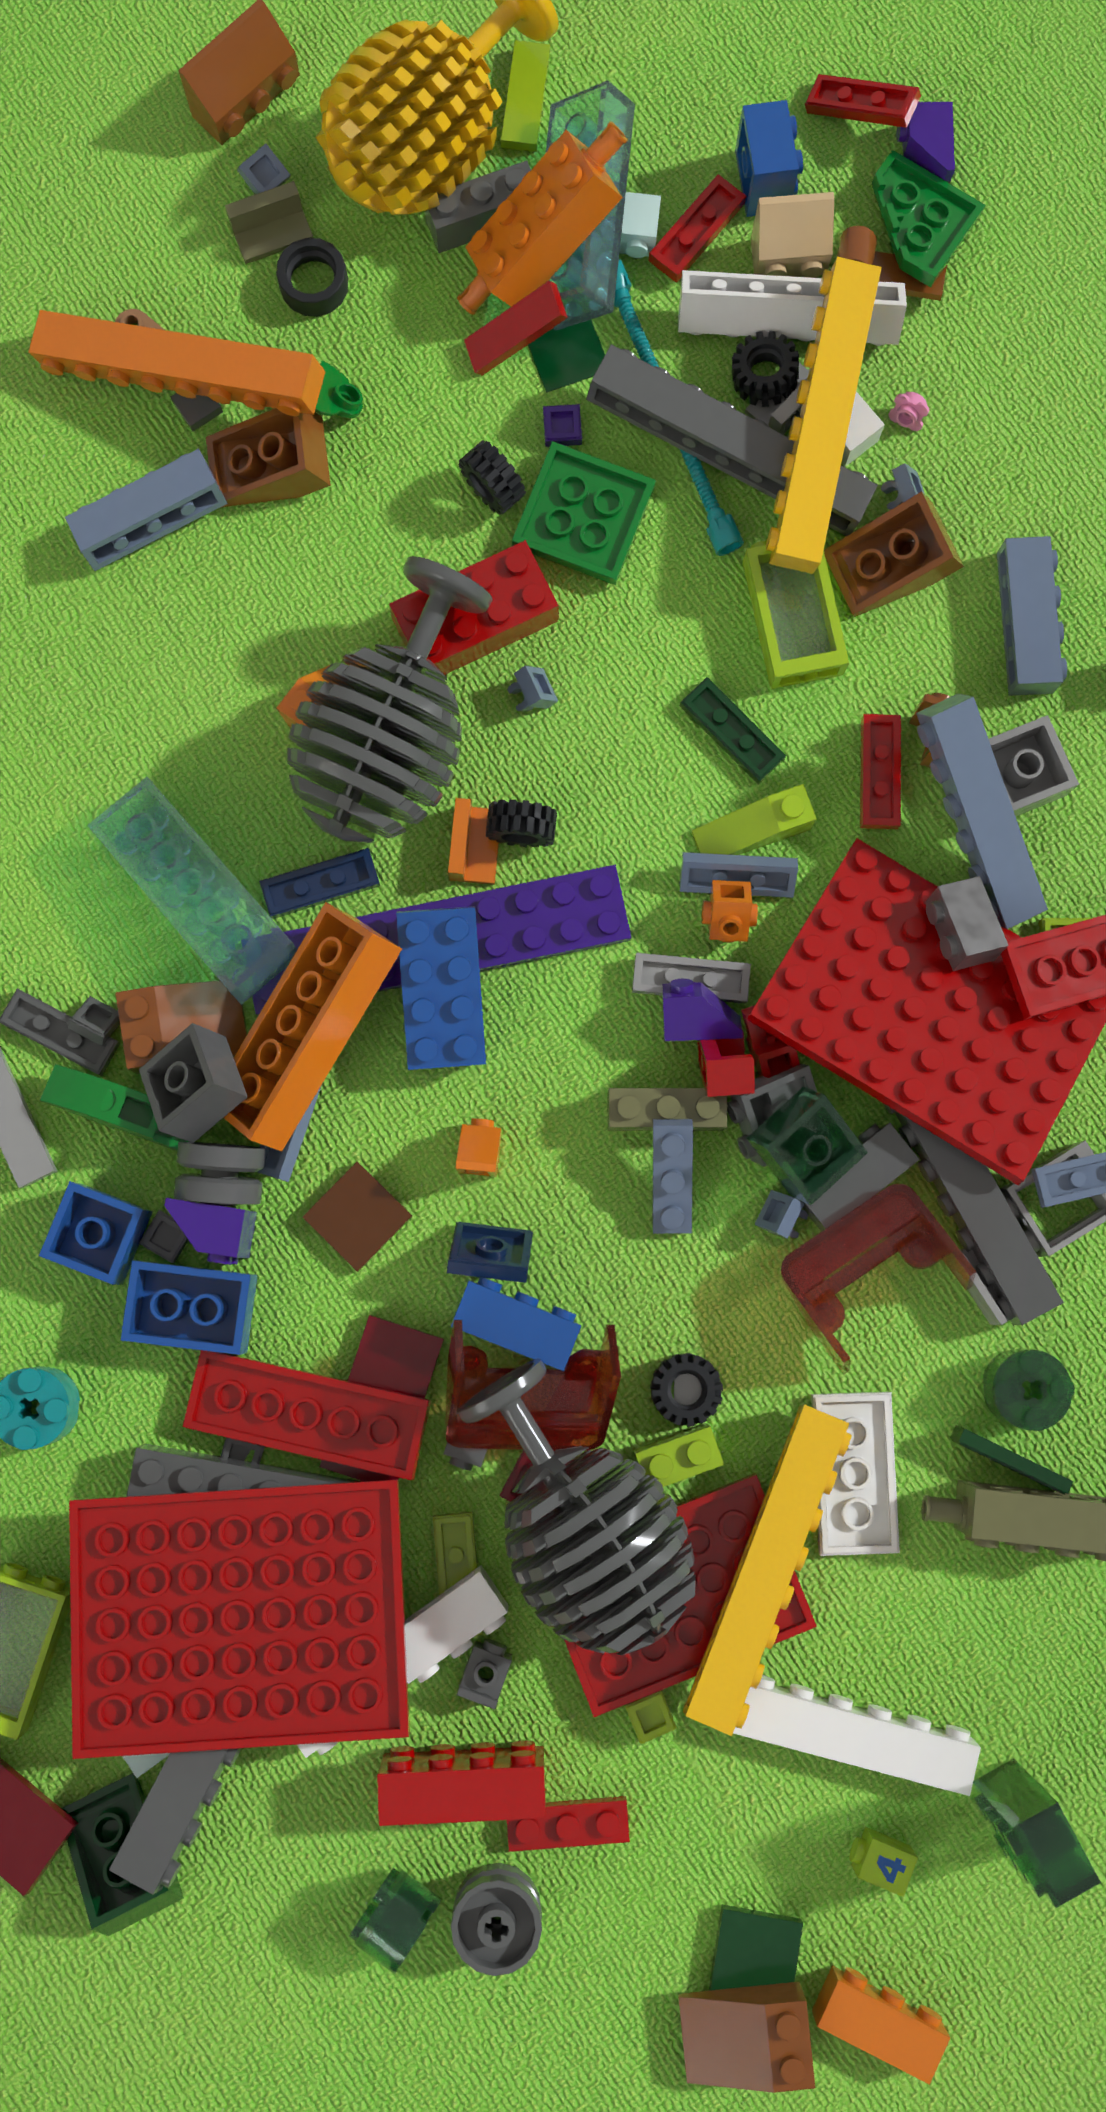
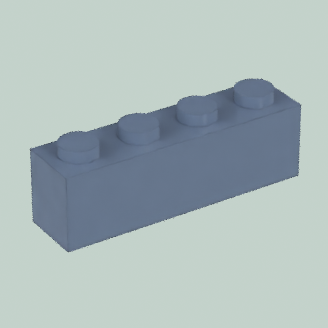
(145, 510)
(1031, 616)

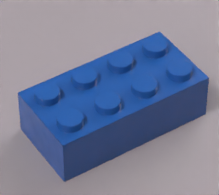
(441, 987)

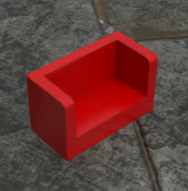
(726, 1067)

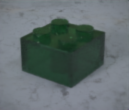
(807, 1145)

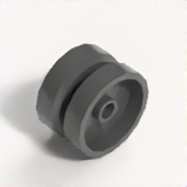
(219, 1176)
(493, 1944)

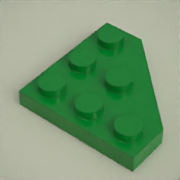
(922, 216)

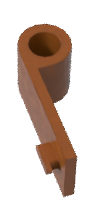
(860, 243)

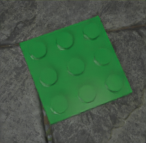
(584, 512)

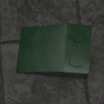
(93, 1845)

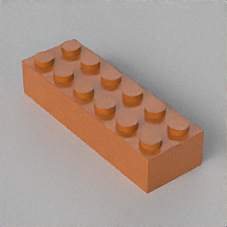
(308, 1023)

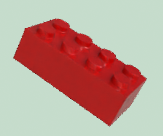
(518, 609)
(461, 1784)

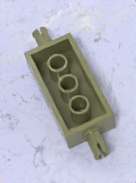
(1024, 1518)

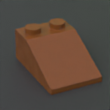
(269, 458)
(893, 556)
(159, 1013)
(748, 2038)

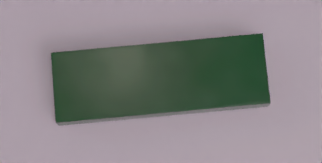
(732, 730)
(1011, 1460)

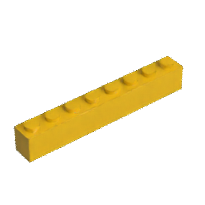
(824, 415)
(765, 1570)

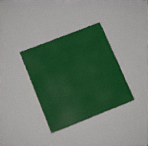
(567, 355)

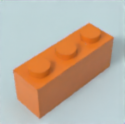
(881, 2023)

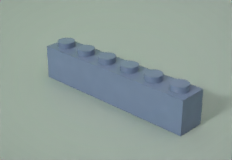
(981, 807)

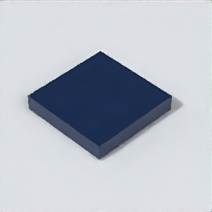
(490, 1252)

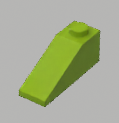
(758, 824)

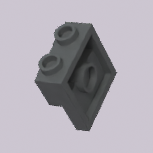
(769, 1096)

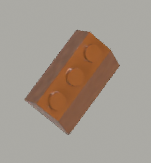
(239, 73)

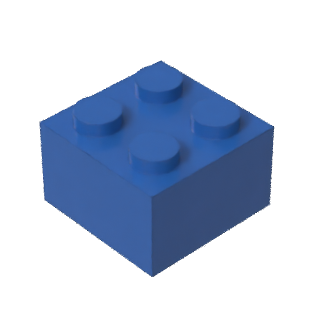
(767, 153)
(95, 1233)

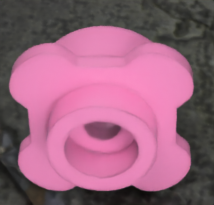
(909, 410)

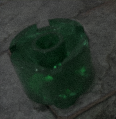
(1049, 1388)
(397, 1922)

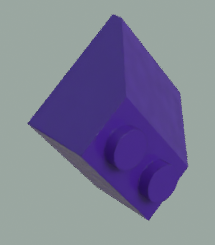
(215, 1229)

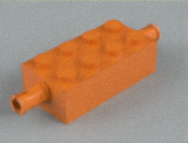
(543, 219)

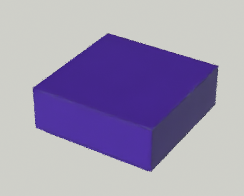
(562, 425)

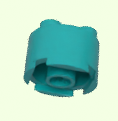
(56, 1412)

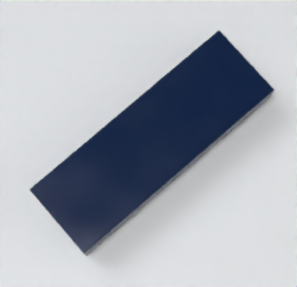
(319, 883)

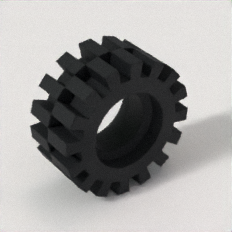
(763, 350)
(492, 477)
(521, 823)
(710, 1393)

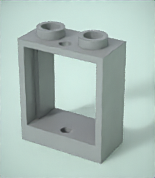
(1039, 1243)

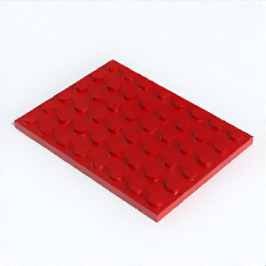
(934, 1043)
(237, 1619)

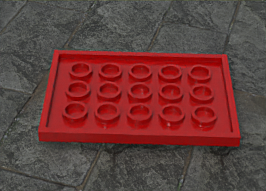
(718, 1533)

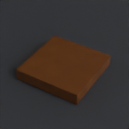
(357, 1216)

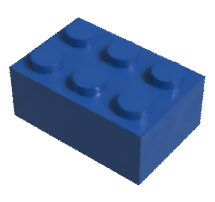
(189, 1307)
(517, 1323)

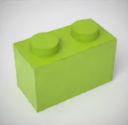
(680, 1455)

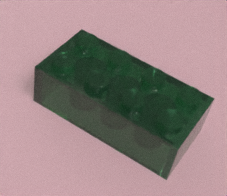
(1034, 1833)

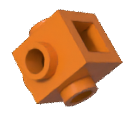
(729, 911)

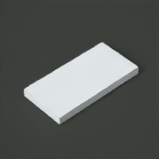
(862, 1506)

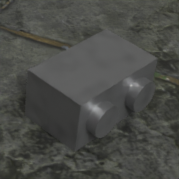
(965, 923)

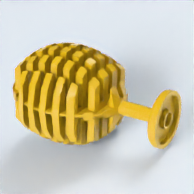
(417, 108)

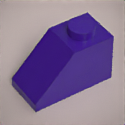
(930, 138)
(697, 1013)

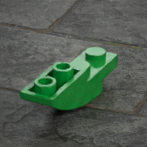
(105, 1104)

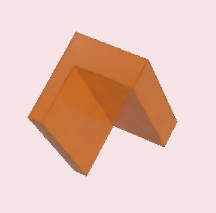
(471, 852)

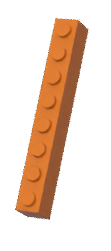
(177, 362)

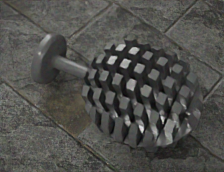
(384, 722)
(589, 1533)

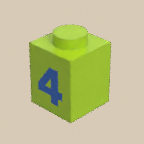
(883, 1861)

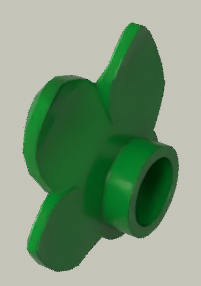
(338, 395)

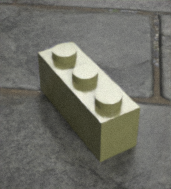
(637, 1107)

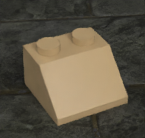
(793, 235)

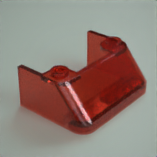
(856, 1244)
(567, 1405)

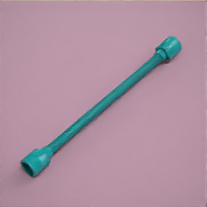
(722, 527)

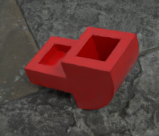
(769, 1053)

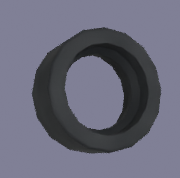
(317, 251)

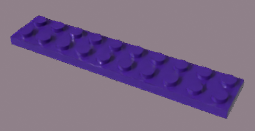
(517, 922)

